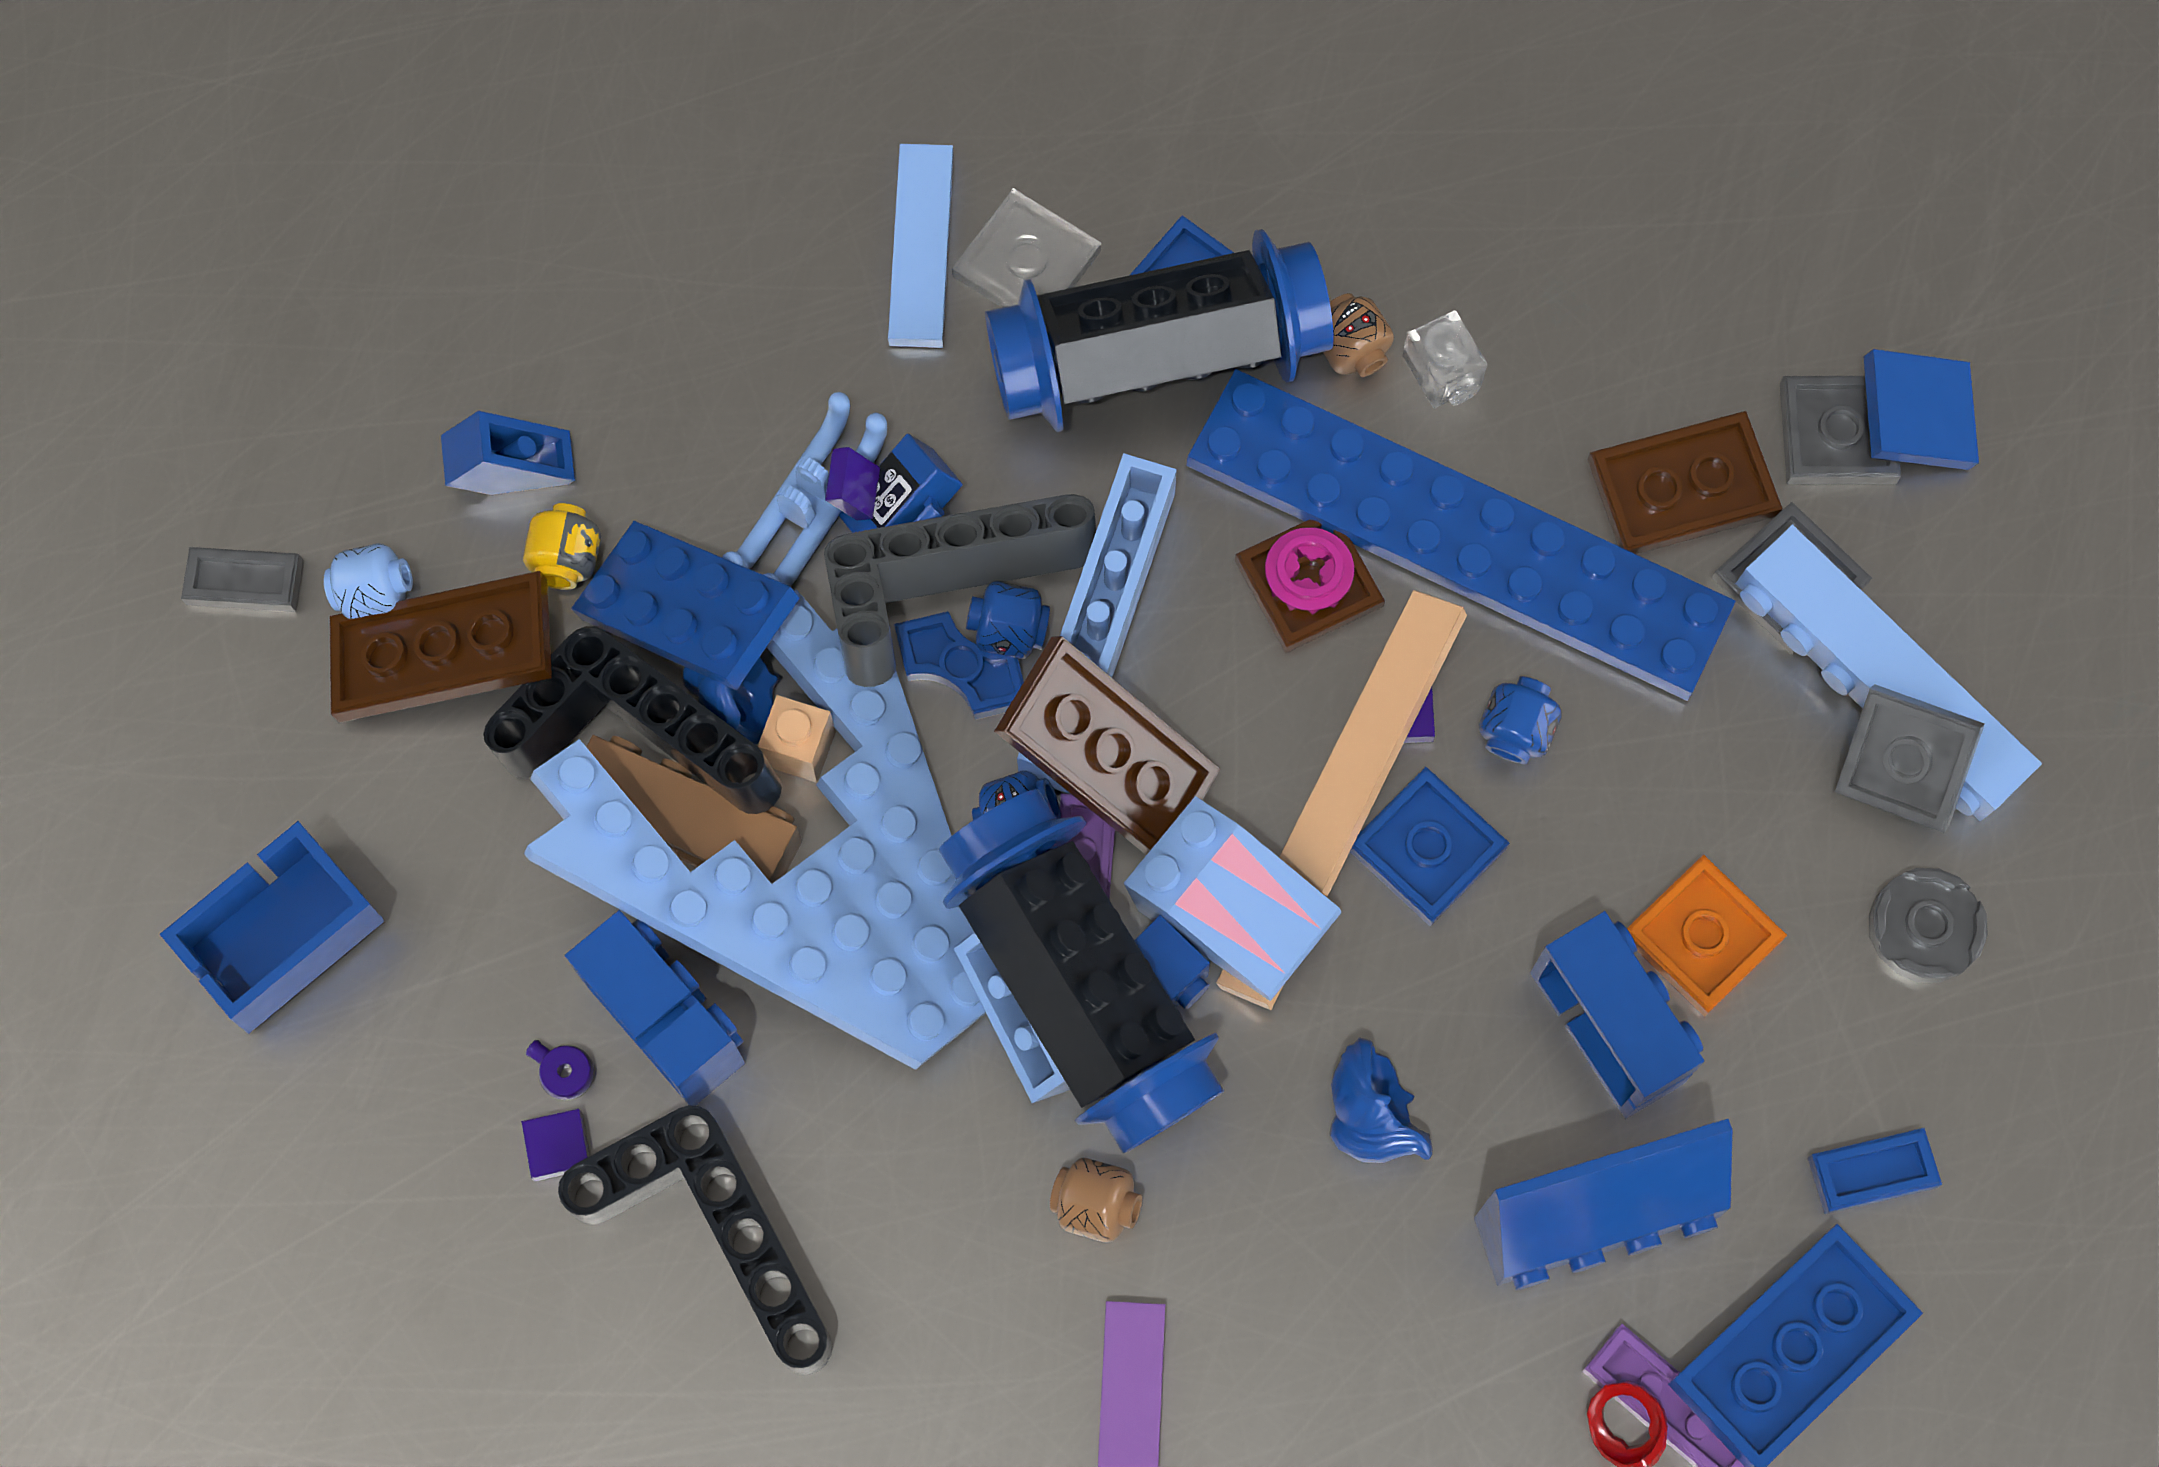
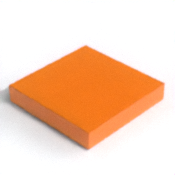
(1704, 935)

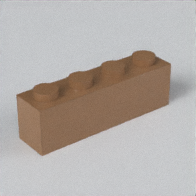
(694, 816)

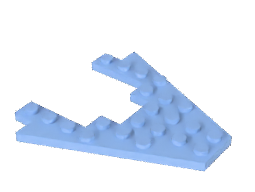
(845, 931)

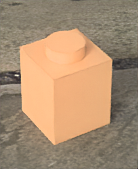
(797, 738)

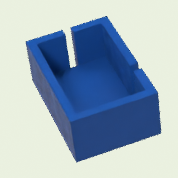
(275, 936)
(658, 1006)
(1626, 1022)

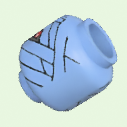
(367, 581)

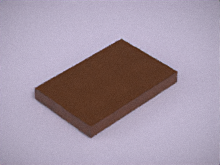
(1684, 483)

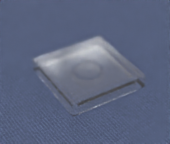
(1024, 244)

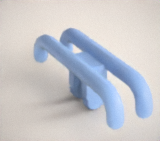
(804, 493)

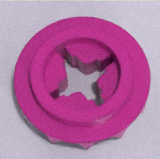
(1313, 543)

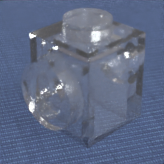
(1445, 360)

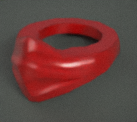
(1615, 1448)

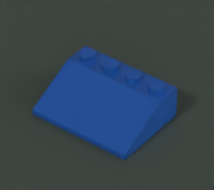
(1608, 1205)

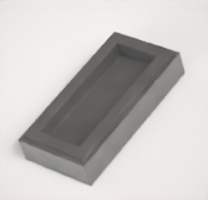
(242, 579)

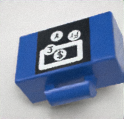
(910, 487)

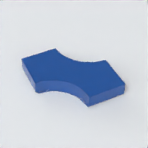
(940, 653)

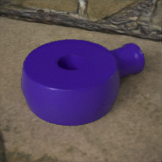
(554, 1062)

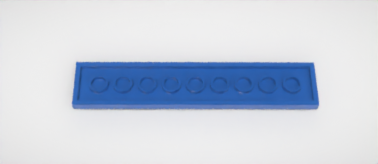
(1462, 534)

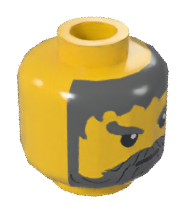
(562, 546)

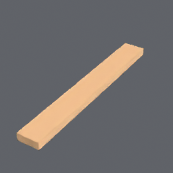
(1366, 750)

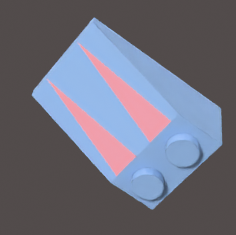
(1231, 898)

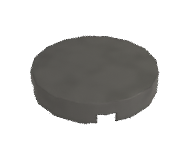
(1928, 925)

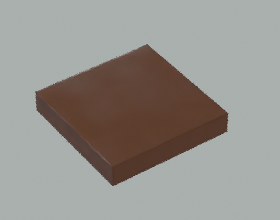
(1300, 626)

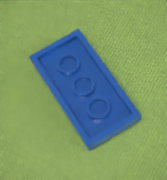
(685, 604)
(1795, 1349)

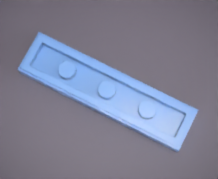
(921, 246)

